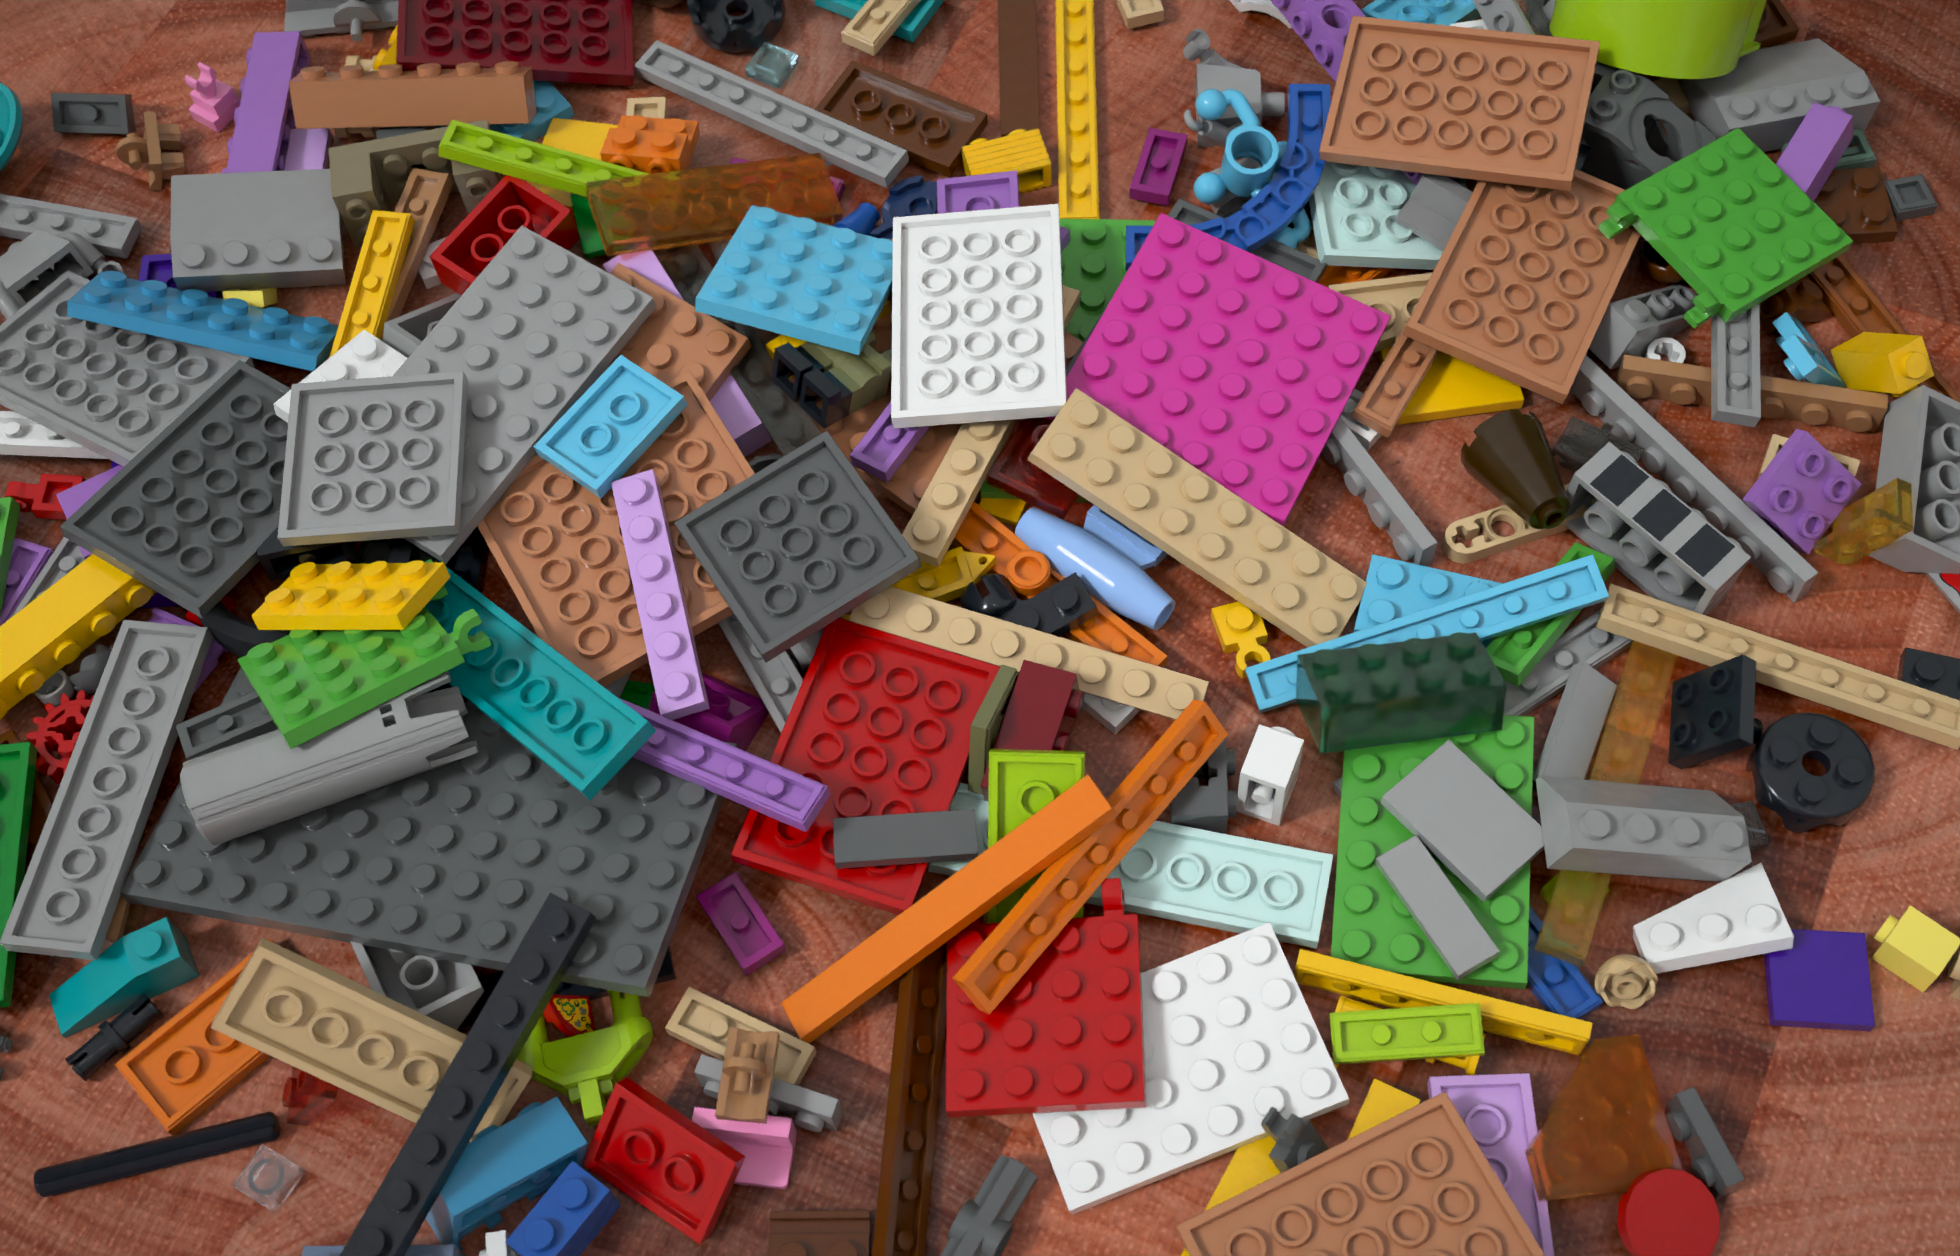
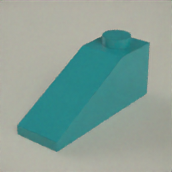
(137, 963)

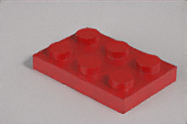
(663, 1160)

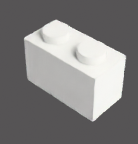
(1269, 774)

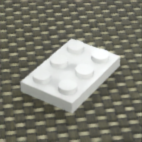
(358, 359)

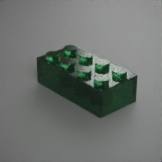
(1399, 692)

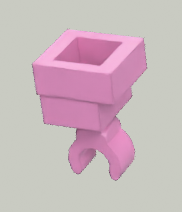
(212, 99)

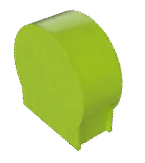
(1664, 35)

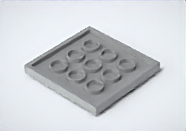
(374, 459)

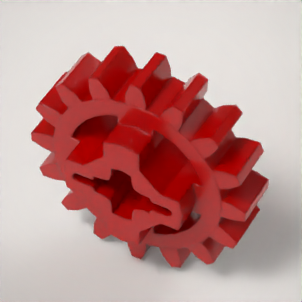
(59, 733)

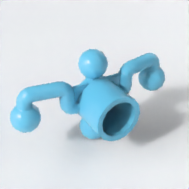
(1244, 142)

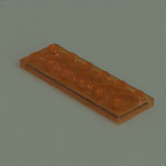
(707, 201)

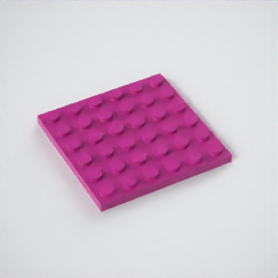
(1228, 361)

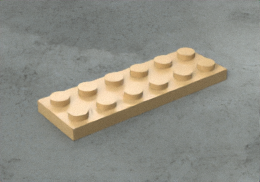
(348, 1034)

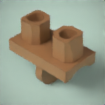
(160, 165)
(747, 1076)

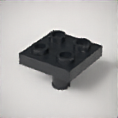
(1713, 712)

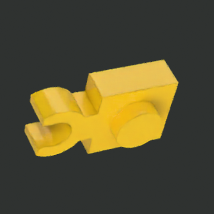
(1240, 631)

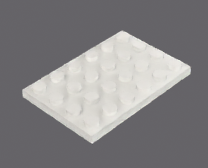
(977, 317)
(1219, 1051)

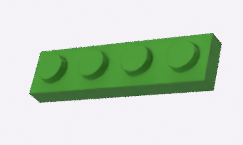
(1521, 650)

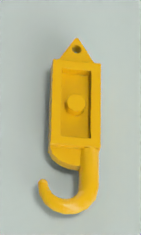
(948, 579)

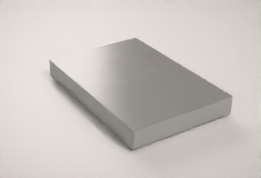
(1465, 820)

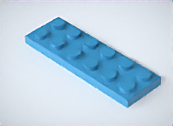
(204, 320)

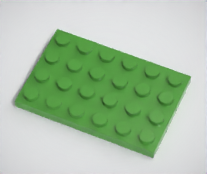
(1368, 915)

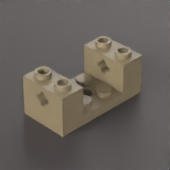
(375, 172)

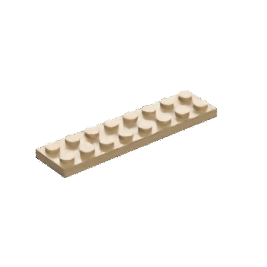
(1198, 521)

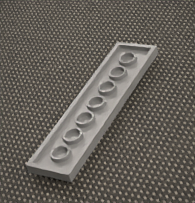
(107, 791)

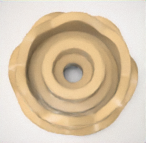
(1625, 981)

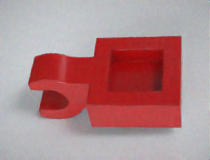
(42, 497)

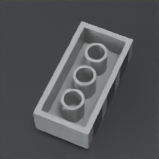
(1652, 533)

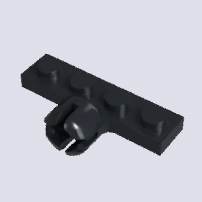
(1050, 611)

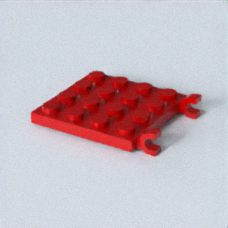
(1062, 1033)

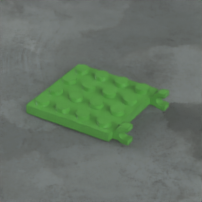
(1728, 226)
(331, 676)

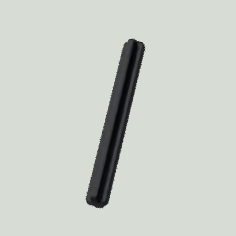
(156, 1154)

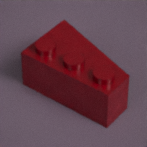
(1039, 712)

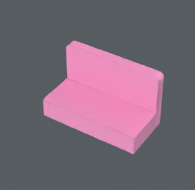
(766, 1146)

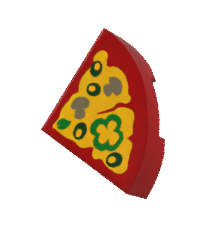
(570, 1014)

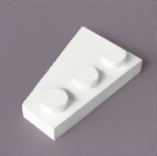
(1716, 925)

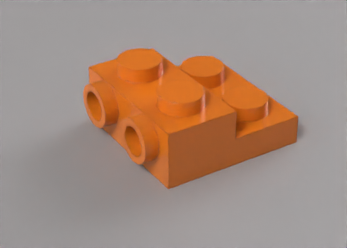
(651, 144)

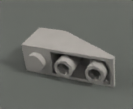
(1638, 320)

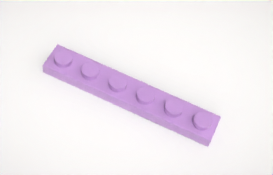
(659, 596)

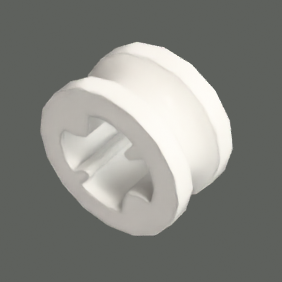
(1667, 347)

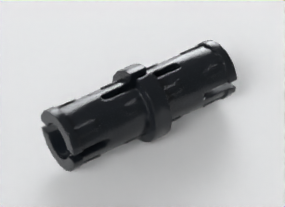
(114, 1037)

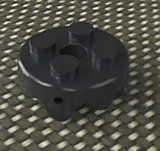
(736, 34)
(1795, 794)

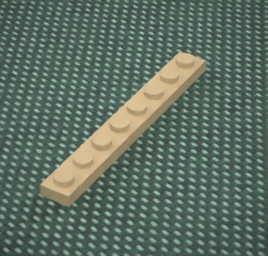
(962, 476)
(1009, 644)
(1783, 666)

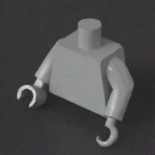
(1222, 75)
(40, 260)

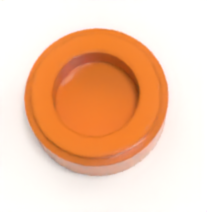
(1028, 572)

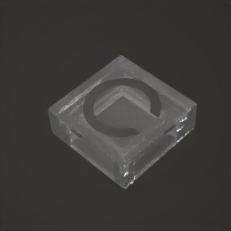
(268, 1178)

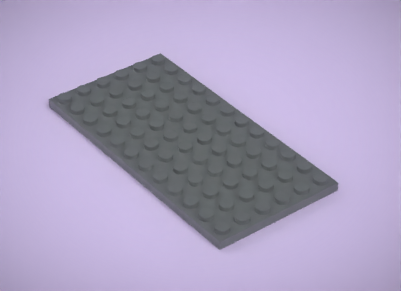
(456, 862)

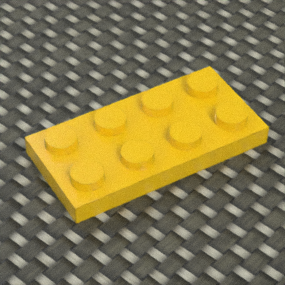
(351, 596)

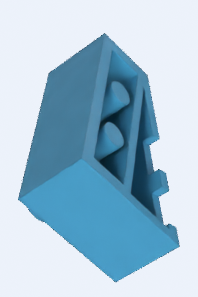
(504, 1167)

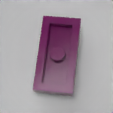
(1158, 166)
(741, 923)

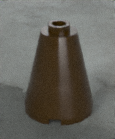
(1518, 467)

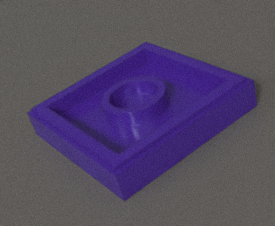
(1820, 982)

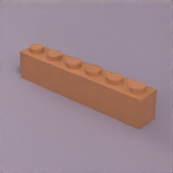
(412, 97)

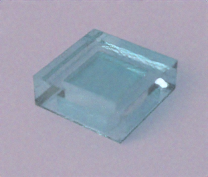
(772, 65)

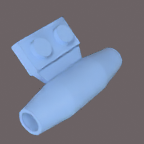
(1106, 559)

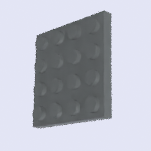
(797, 545)

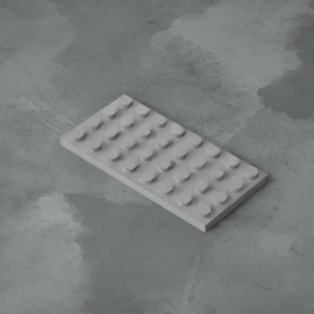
(531, 345)

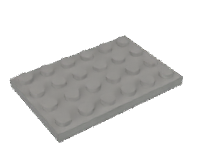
(99, 380)

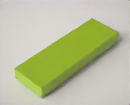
(1407, 1033)

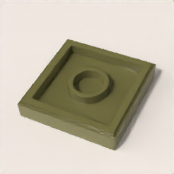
(987, 724)

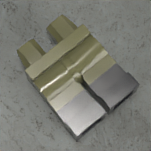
(832, 375)

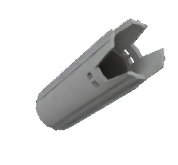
(269, 783)

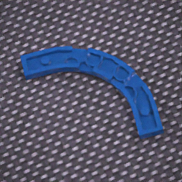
(1288, 191)

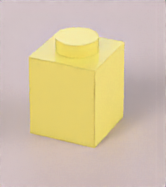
(1915, 947)

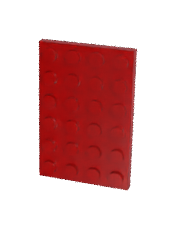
(887, 737)

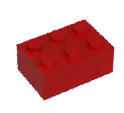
(491, 226)

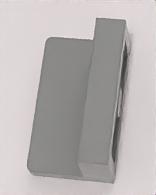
(1434, 209)

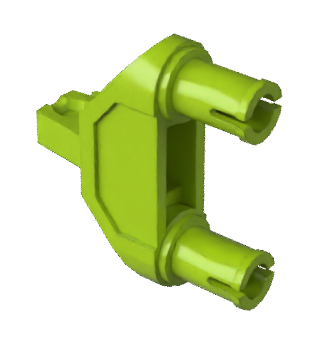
(592, 1062)

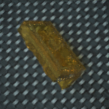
(1869, 524)

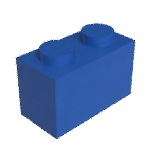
(565, 1216)

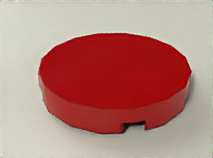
(1668, 1215)

